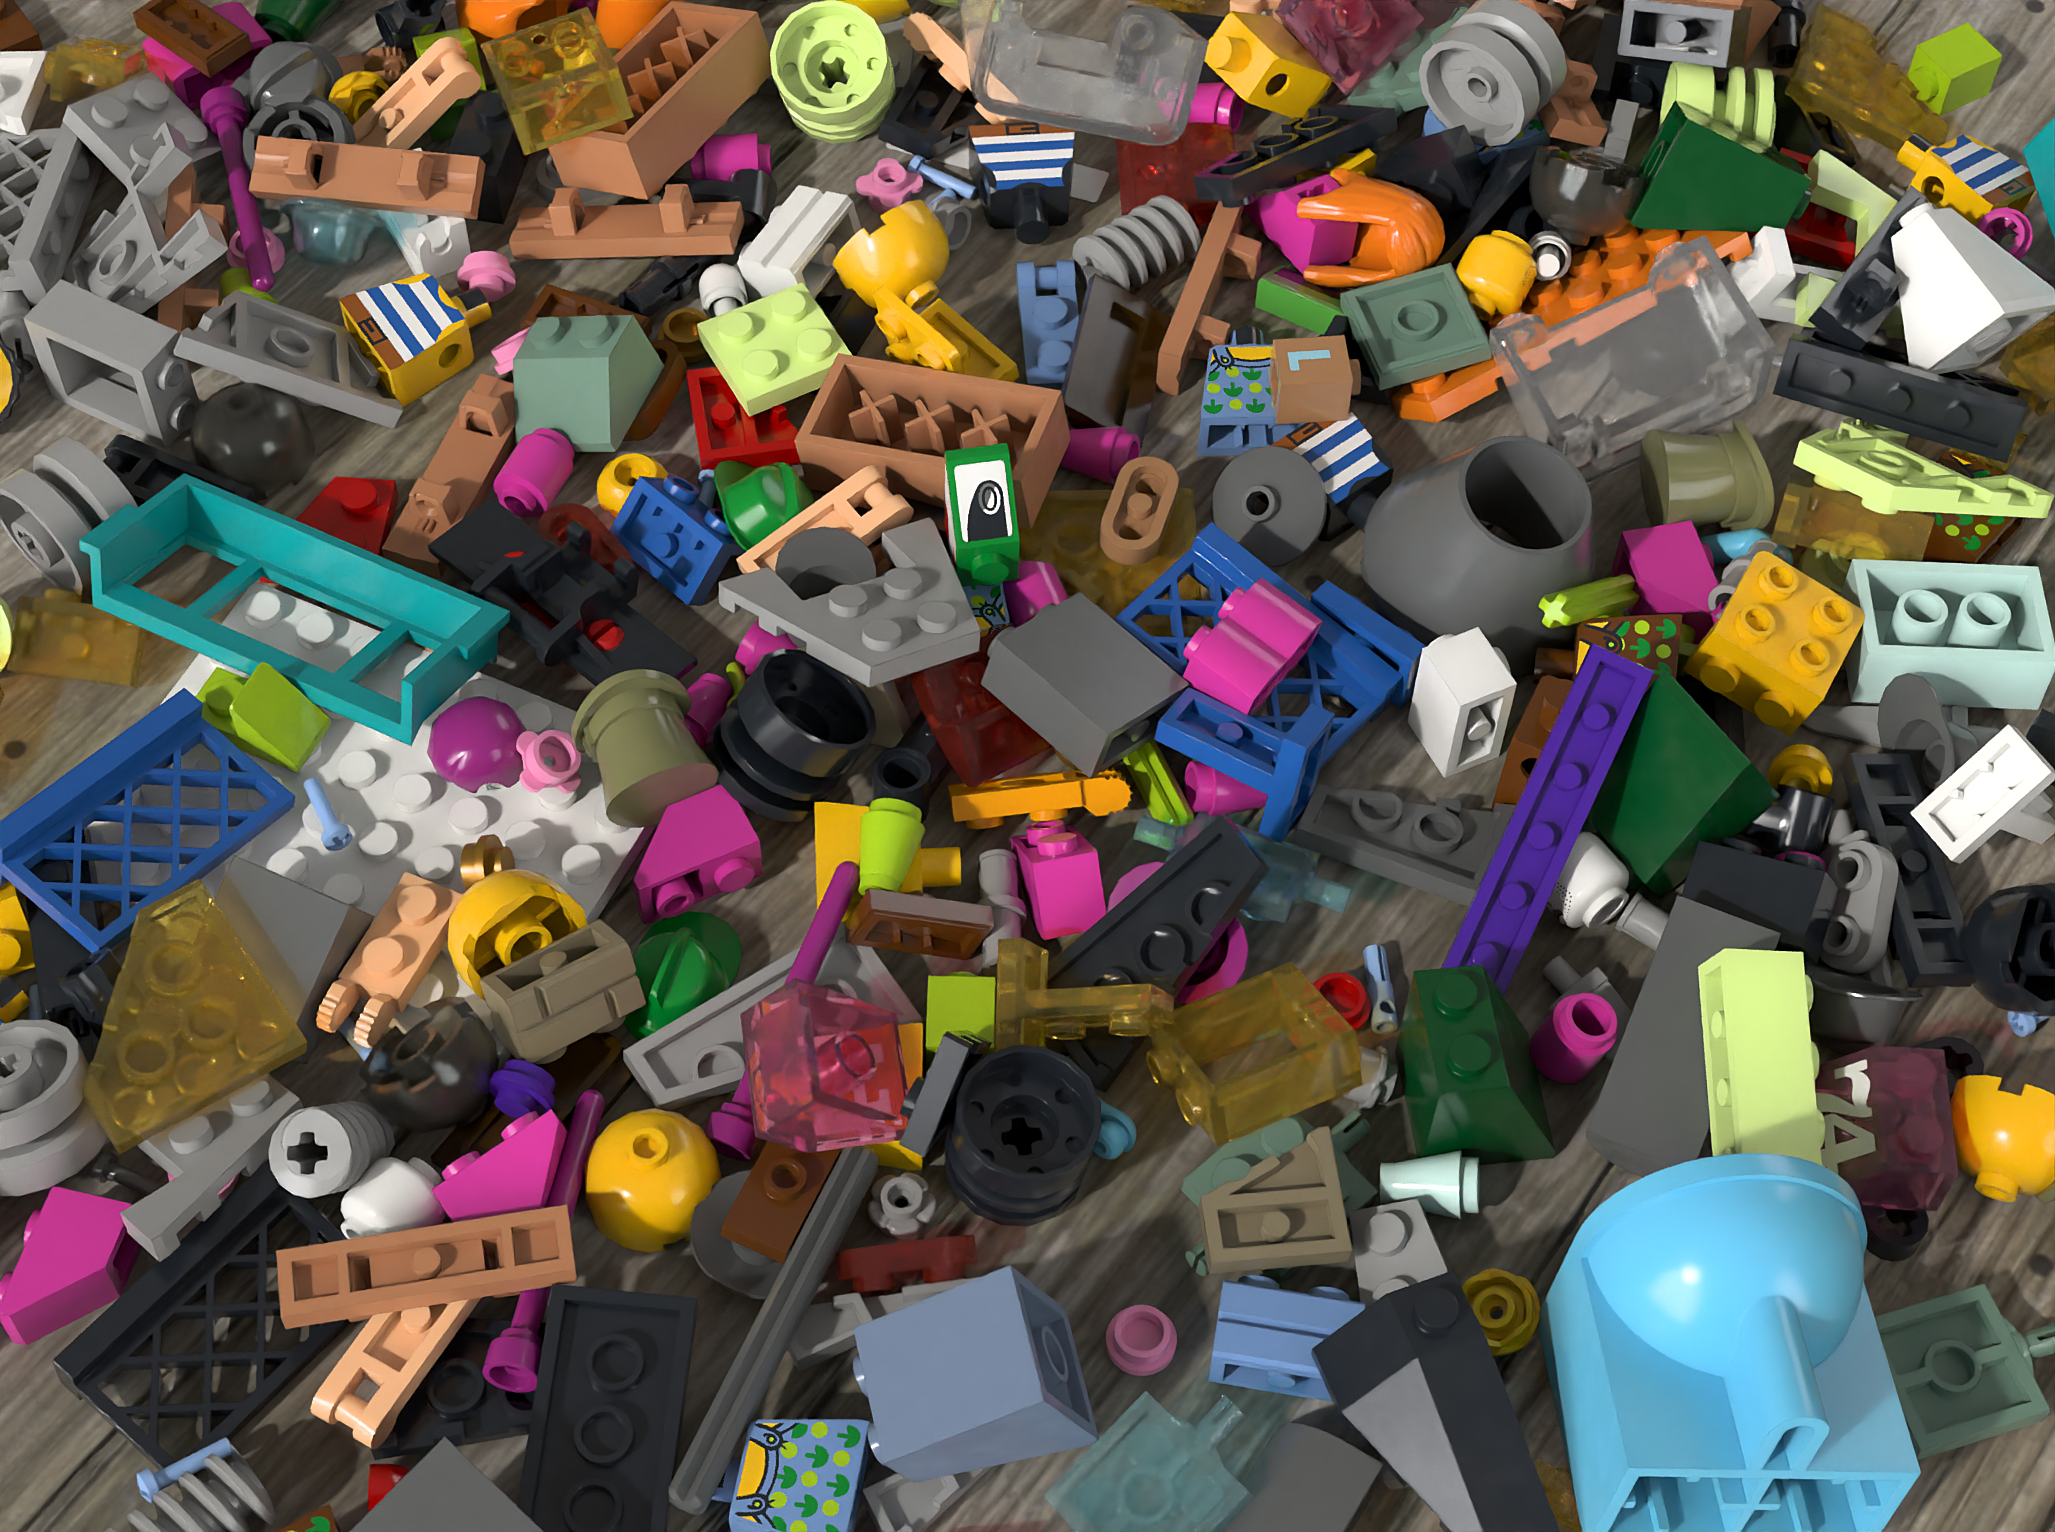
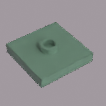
(1415, 326)

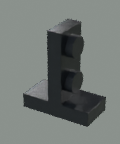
(1629, 76)

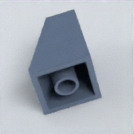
(973, 1379)

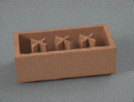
(682, 86)
(913, 414)

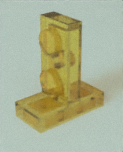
(1844, 527)
(1031, 1012)

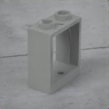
(112, 363)

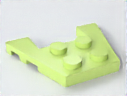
(1853, 196)
(1892, 478)

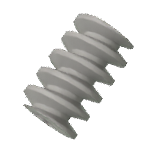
(1138, 244)
(328, 1147)
(210, 1506)

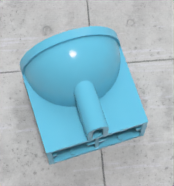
(1725, 1356)

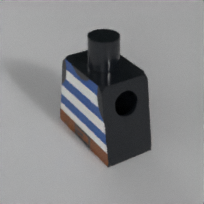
(1023, 176)
(1349, 466)

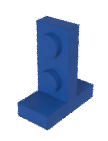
(1252, 752)

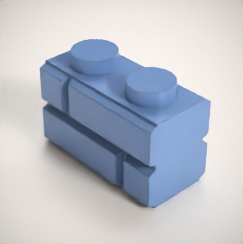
(1269, 1335)

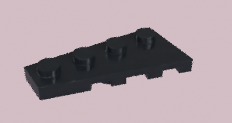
(1300, 148)
(1158, 935)
(458, 1399)

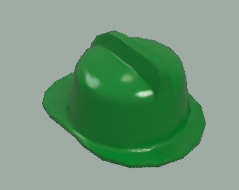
(759, 499)
(682, 967)

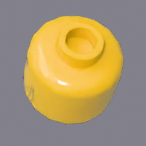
(1497, 273)

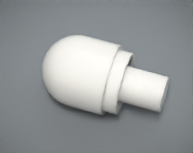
(1550, 254)
(721, 289)

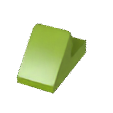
(264, 715)

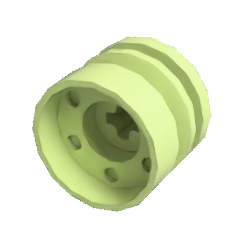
(821, 46)
(1744, 110)

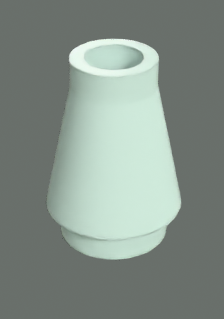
(1440, 1182)

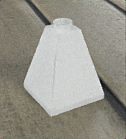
(1961, 291)

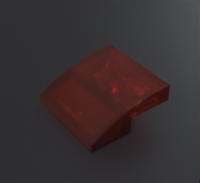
(1170, 169)
(969, 721)

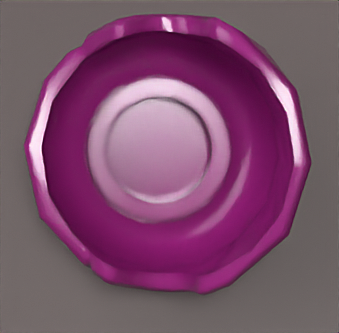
(477, 744)

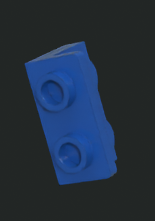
(675, 536)
(1382, 637)

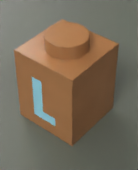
(1312, 379)

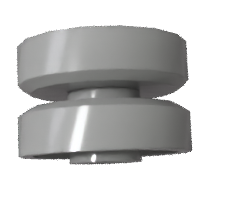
(1493, 70)
(57, 507)
(43, 1114)

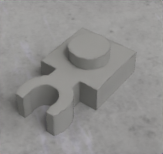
(1619, 132)

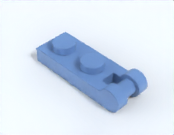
(1046, 322)

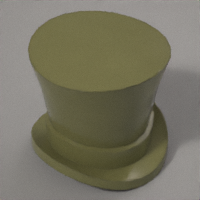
(1706, 479)
(642, 745)

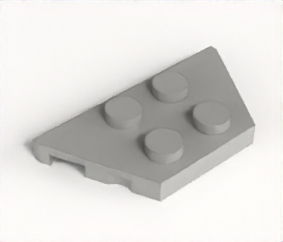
(290, 354)

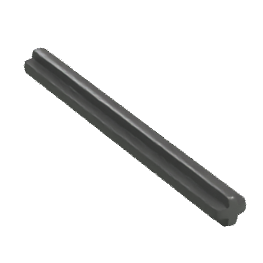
(772, 1331)

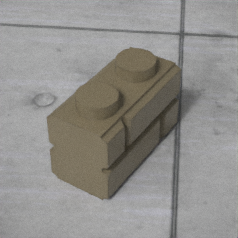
(563, 993)

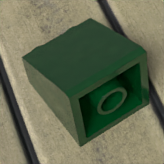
(1716, 178)
(1673, 786)
(1469, 1071)

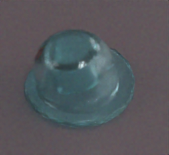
(329, 231)

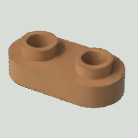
(1135, 514)

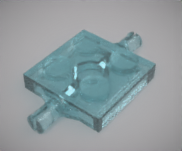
(1286, 884)
(1154, 1475)

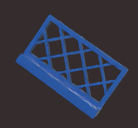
(1332, 665)
(92, 794)

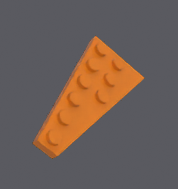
(1594, 277)

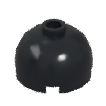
(2014, 949)

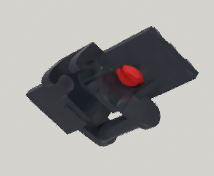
(559, 596)

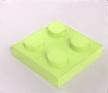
(773, 348)

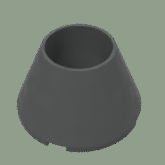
(1446, 574)

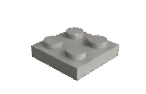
(125, 118)

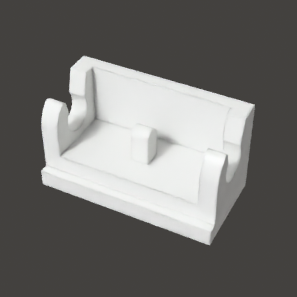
(429, 241)

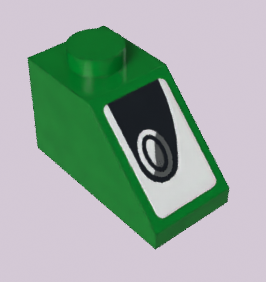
(981, 515)

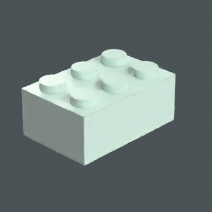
(1963, 627)

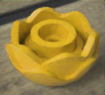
(357, 93)
(620, 477)
(1515, 1297)

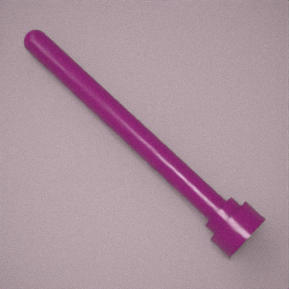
(226, 116)
(733, 1126)
(516, 1354)

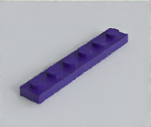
(1549, 815)

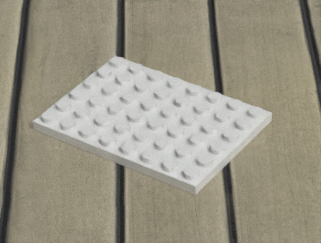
(388, 799)

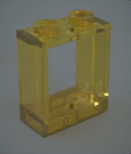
(536, 75)
(1239, 1017)

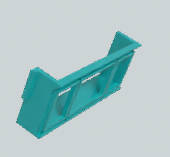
(307, 561)

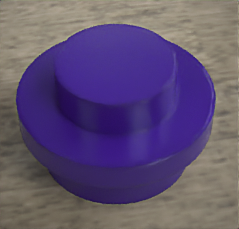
(522, 1089)

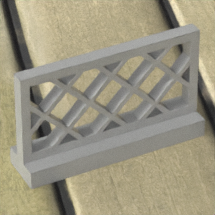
(50, 213)

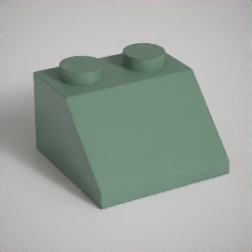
(583, 379)

